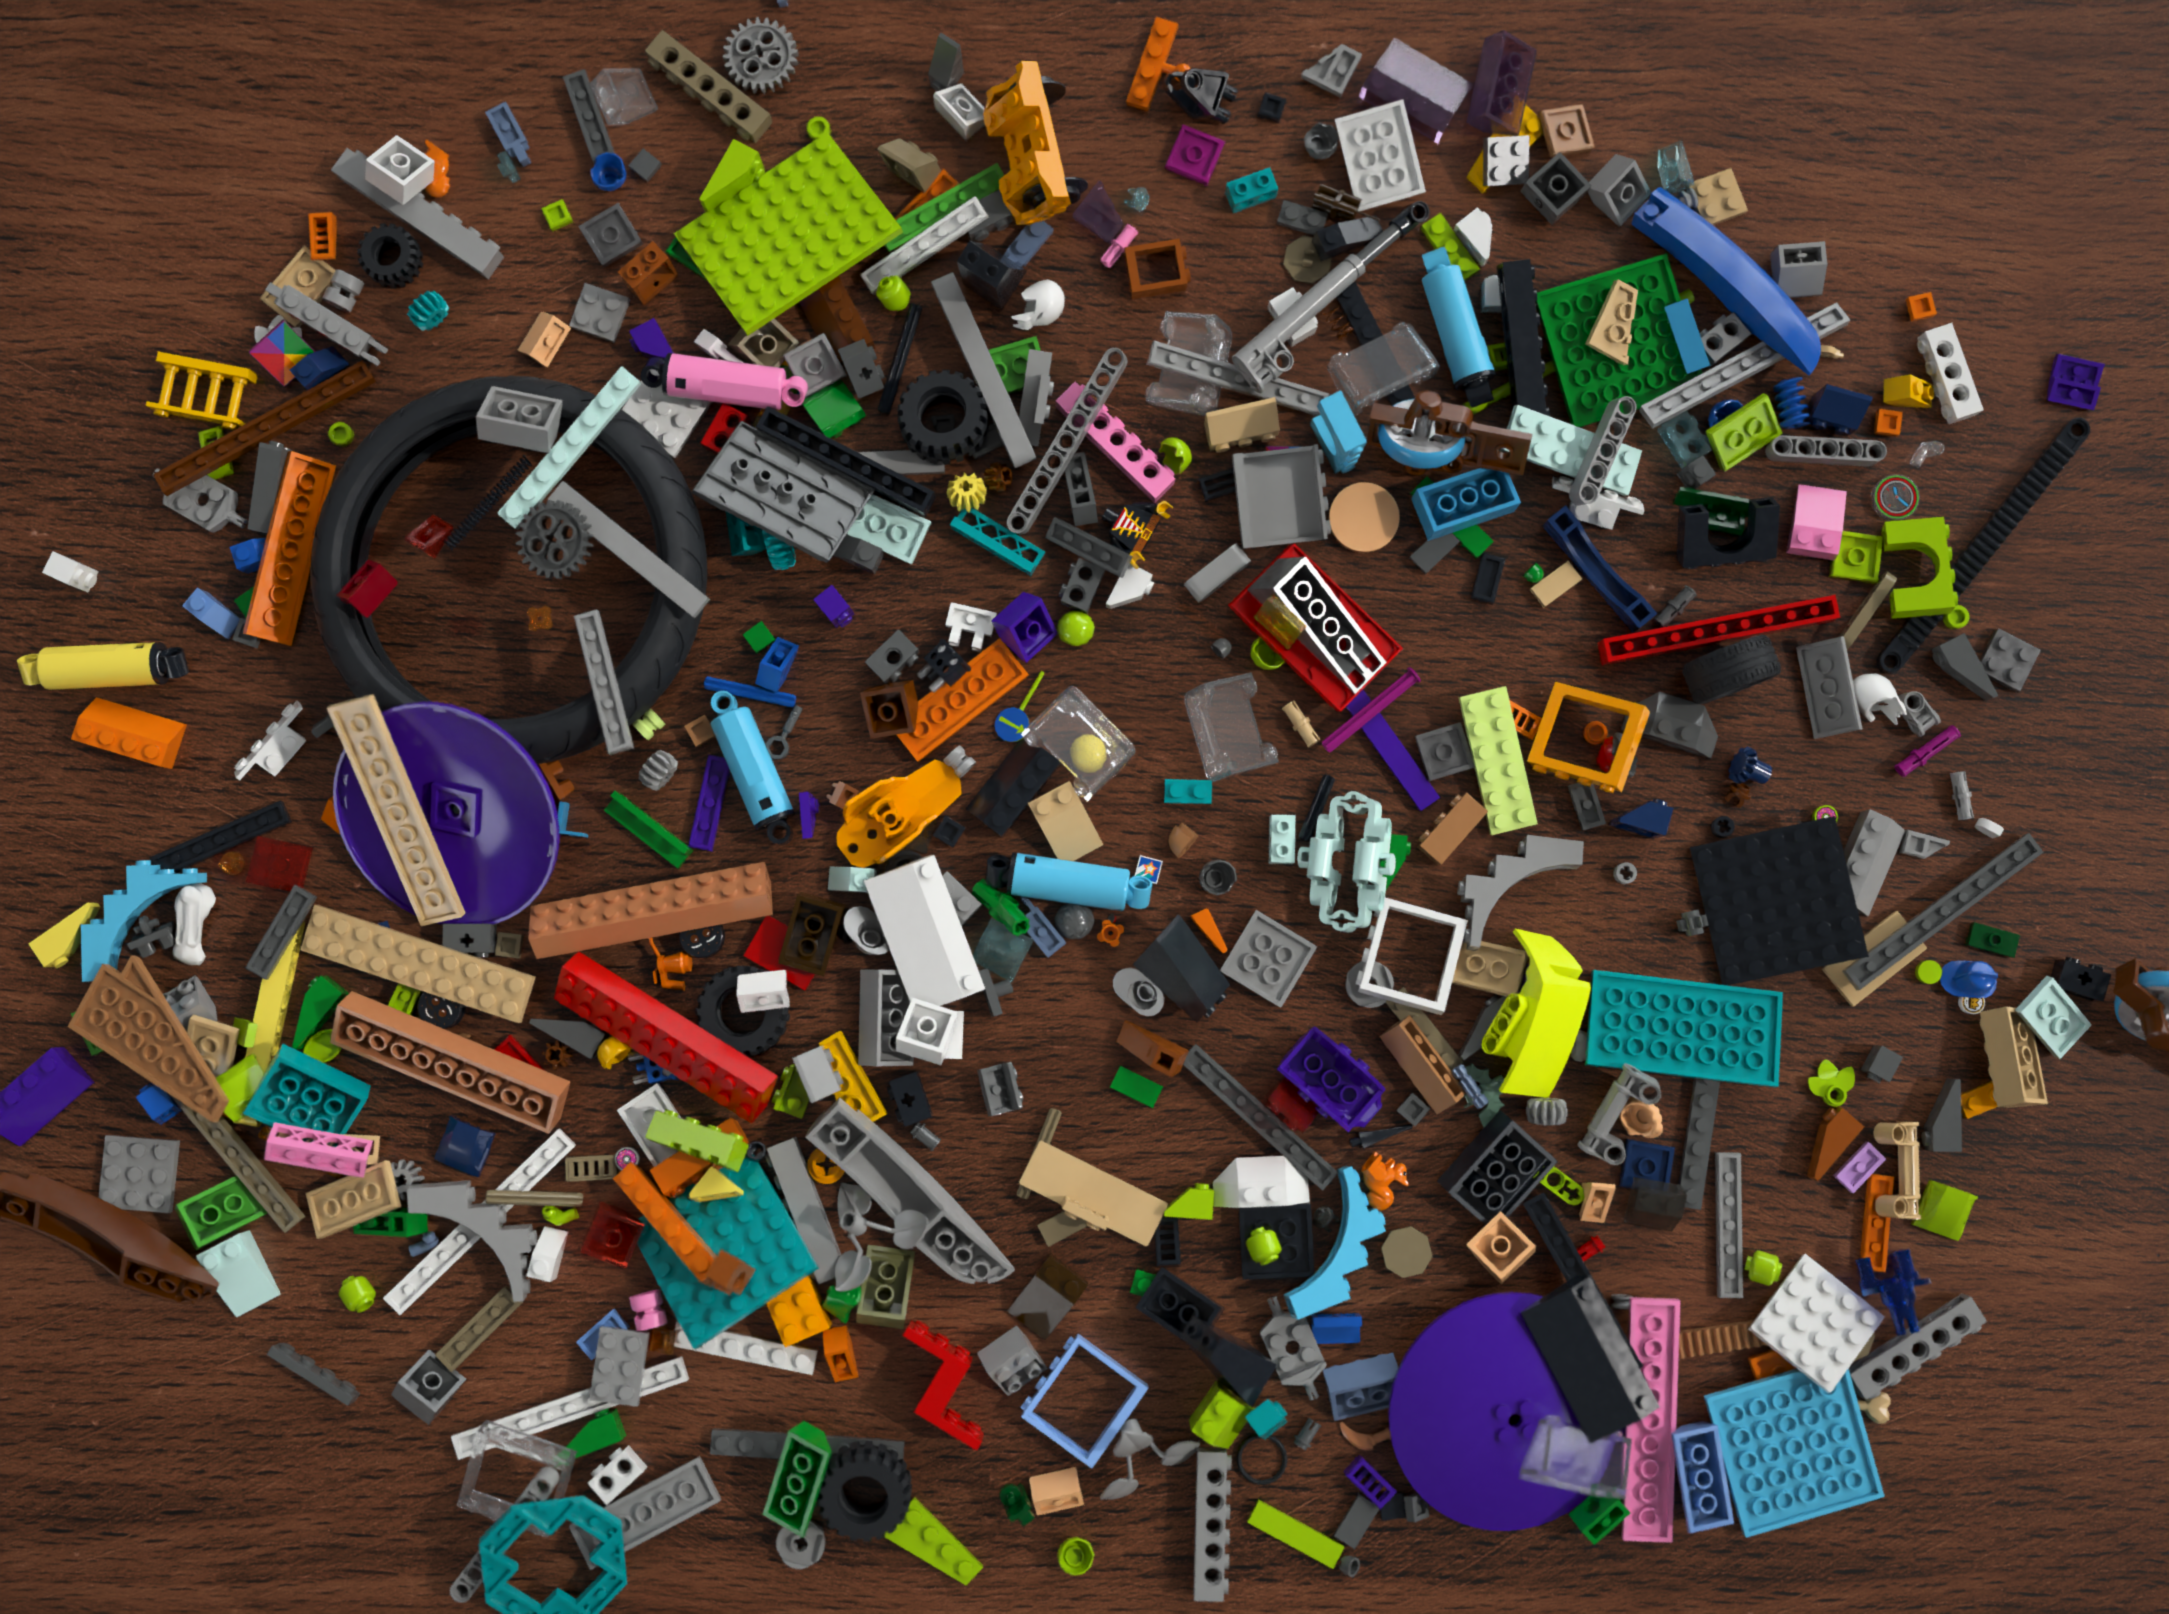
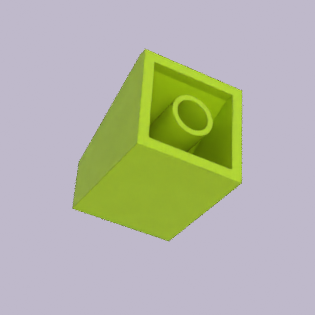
(1219, 1416)

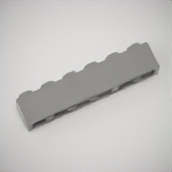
(805, 1206)

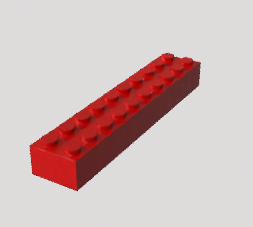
(665, 1037)

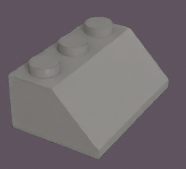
(519, 419)

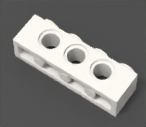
(1954, 362)

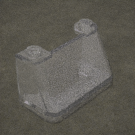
(1199, 334)
(1382, 366)
(1227, 727)
(1081, 740)
(1566, 1460)

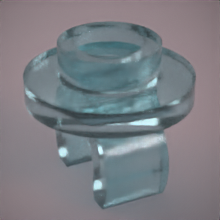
(1140, 198)

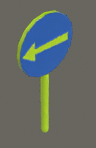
(1013, 721)

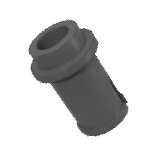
(925, 1136)
(1305, 1435)

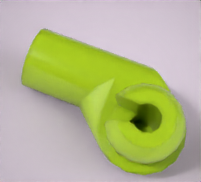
(559, 1217)

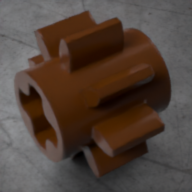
(997, 476)
(564, 1055)

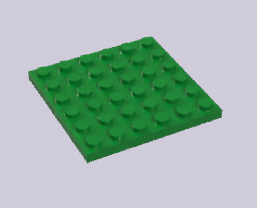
(1589, 377)

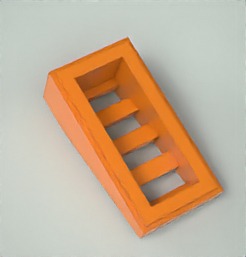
(322, 218)
(1529, 715)
(1207, 925)

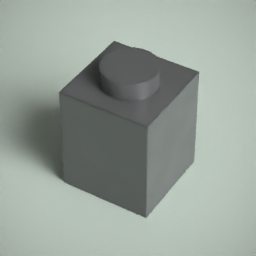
(1881, 1064)

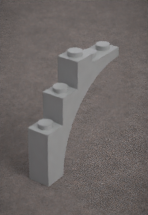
(1537, 856)
(508, 1242)

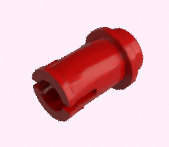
(1591, 1248)

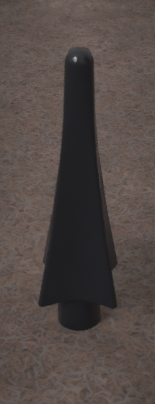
(1368, 1138)

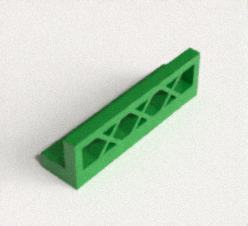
(648, 829)

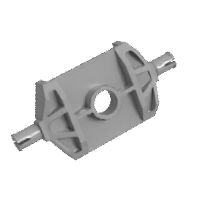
(213, 515)
(1296, 1367)

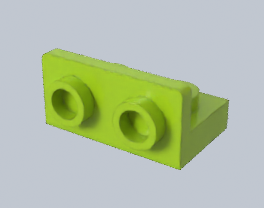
(793, 1095)

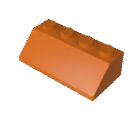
(129, 732)

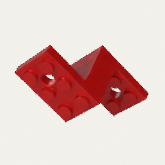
(943, 1384)

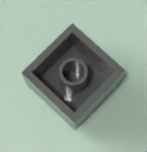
(1555, 188)

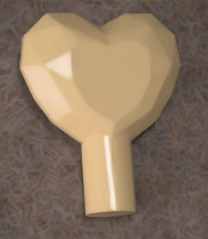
(1876, 1408)

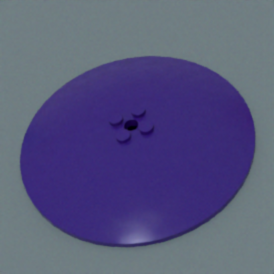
(507, 824)
(1455, 1409)

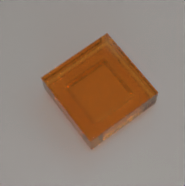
(663, 1340)

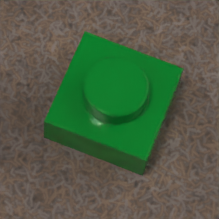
(1141, 1282)

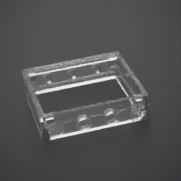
(520, 1444)

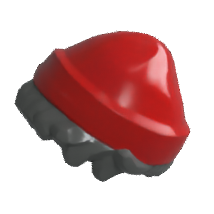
(1607, 754)

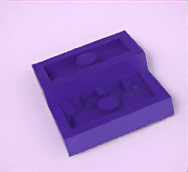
(2074, 381)

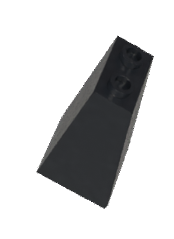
(989, 273)
(1184, 970)
(1230, 1359)

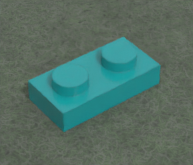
(1188, 791)

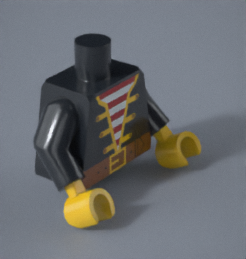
(1135, 526)

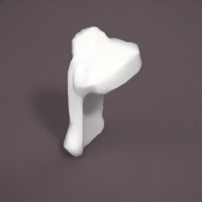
(191, 909)

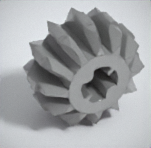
(658, 770)
(1546, 1111)
(411, 1175)

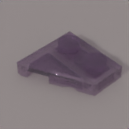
(1099, 214)

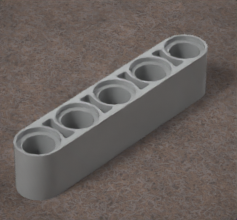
(1610, 443)
(1835, 446)

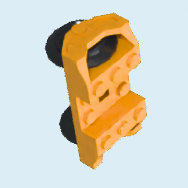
(1023, 117)

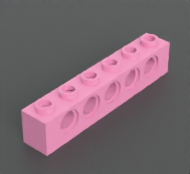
(1151, 487)

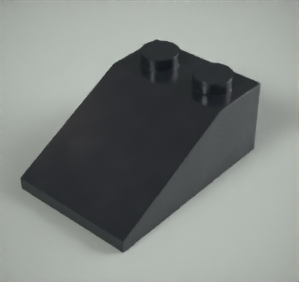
(1175, 1302)

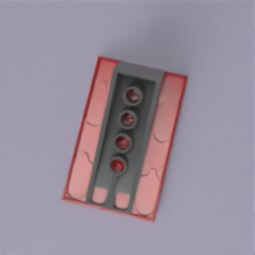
(1341, 642)

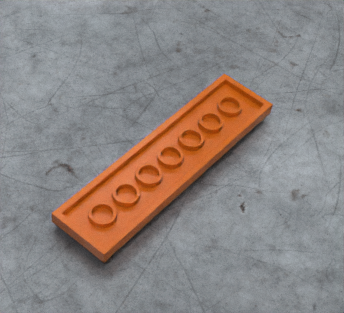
(288, 549)

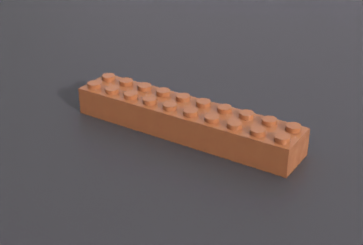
(650, 910)
(449, 1062)

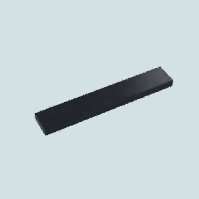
(223, 838)

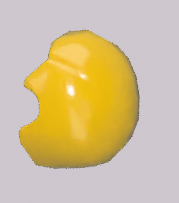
(612, 1052)

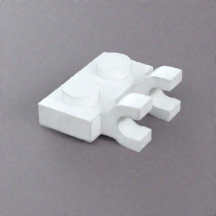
(971, 620)

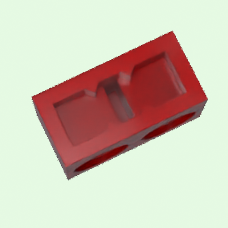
(719, 427)

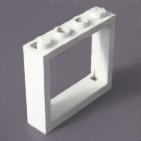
(1369, 956)

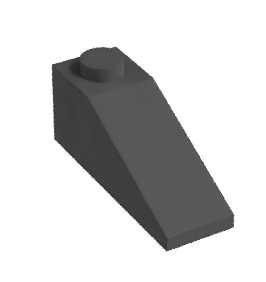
(946, 64)
(1080, 491)
(1961, 662)
(1482, 1023)
(579, 1035)
(1944, 1126)

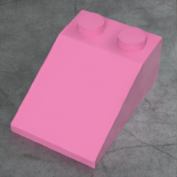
(1817, 522)

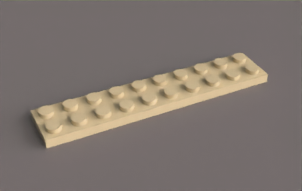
(396, 810)
(418, 963)

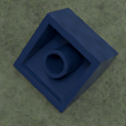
(1837, 409)
(1646, 819)

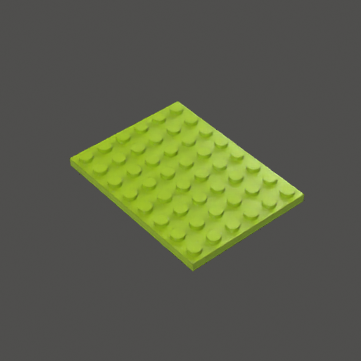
(788, 233)

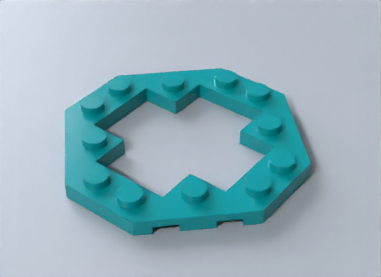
(548, 1517)

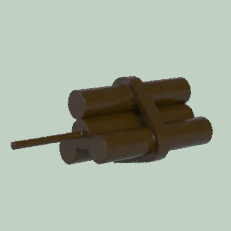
(1338, 203)

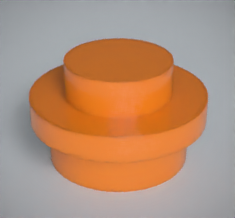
(1595, 732)

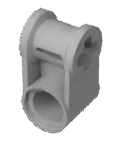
(1921, 715)

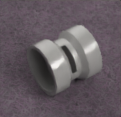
(959, 761)

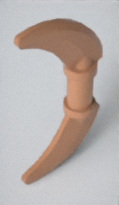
(1364, 1441)

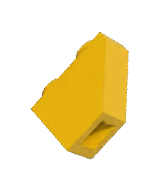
(1908, 392)

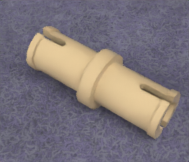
(1301, 724)

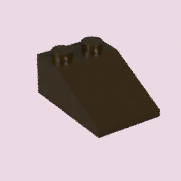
(811, 933)
(1048, 1296)

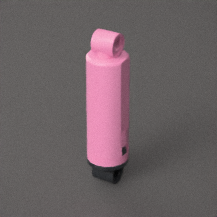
(724, 381)

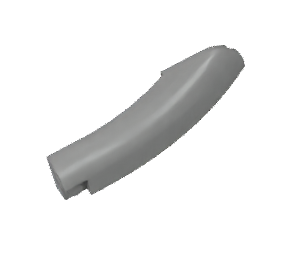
(902, 1185)

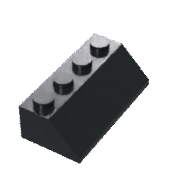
(1013, 786)

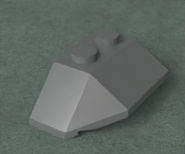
(1678, 724)

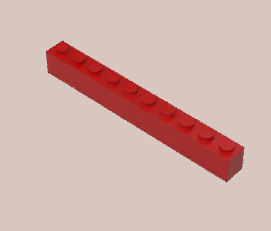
(1718, 630)

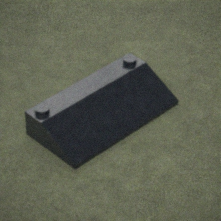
(1589, 1358)

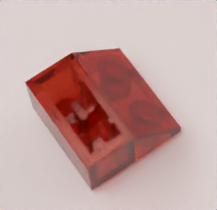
(1285, 1100)

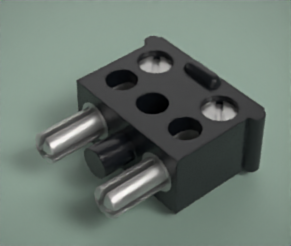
(946, 664)

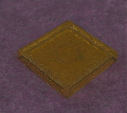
(1280, 621)

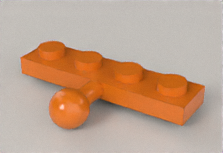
(1153, 64)

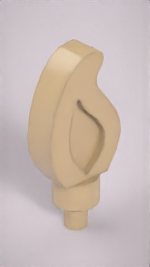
(1829, 351)

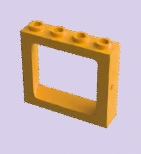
(1617, 776)

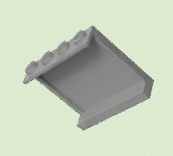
(1280, 496)

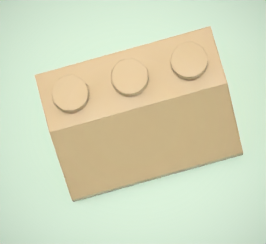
(1242, 425)

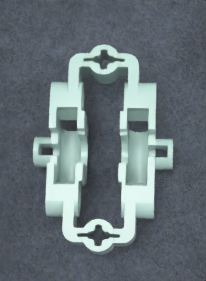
(1368, 854)

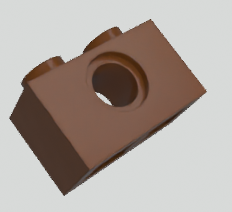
(729, 1273)

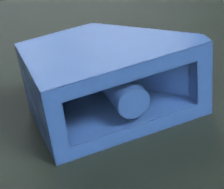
(212, 612)

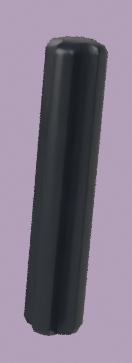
(1316, 807)

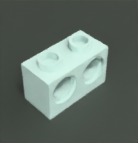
(1282, 839)

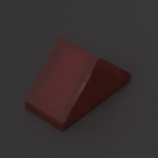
(430, 535)

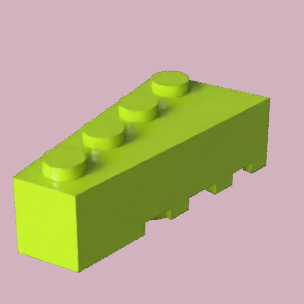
(696, 1140)

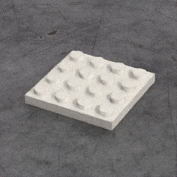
(1816, 1323)

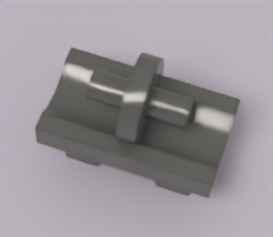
(143, 941)

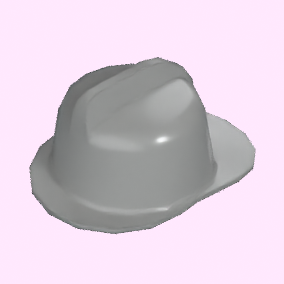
(865, 930)
(1138, 991)

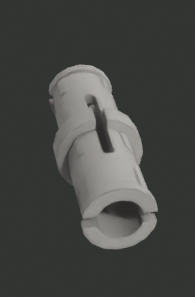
(1961, 795)

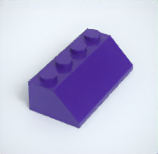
(40, 1094)

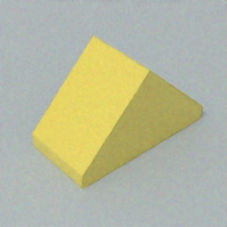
(714, 1186)

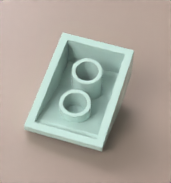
(241, 1273)

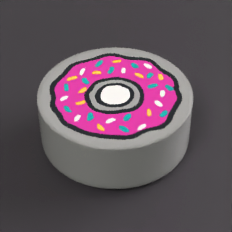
(625, 1156)

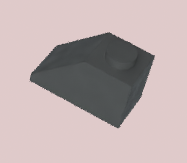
(860, 553)

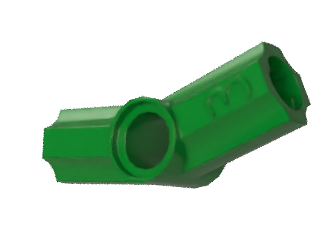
(1001, 907)

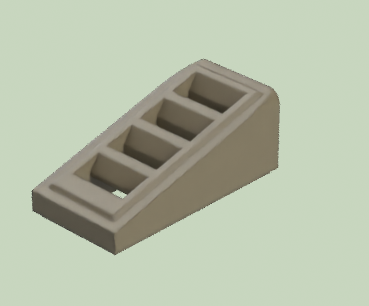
(570, 1167)

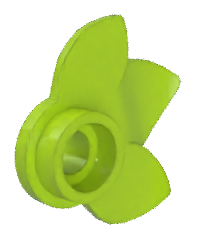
(1831, 1079)

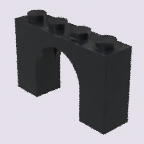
(1755, 544)

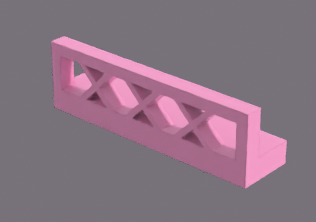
(317, 1153)

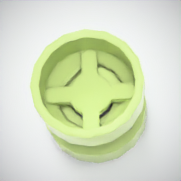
(650, 722)

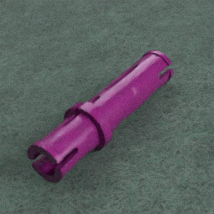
(1920, 756)

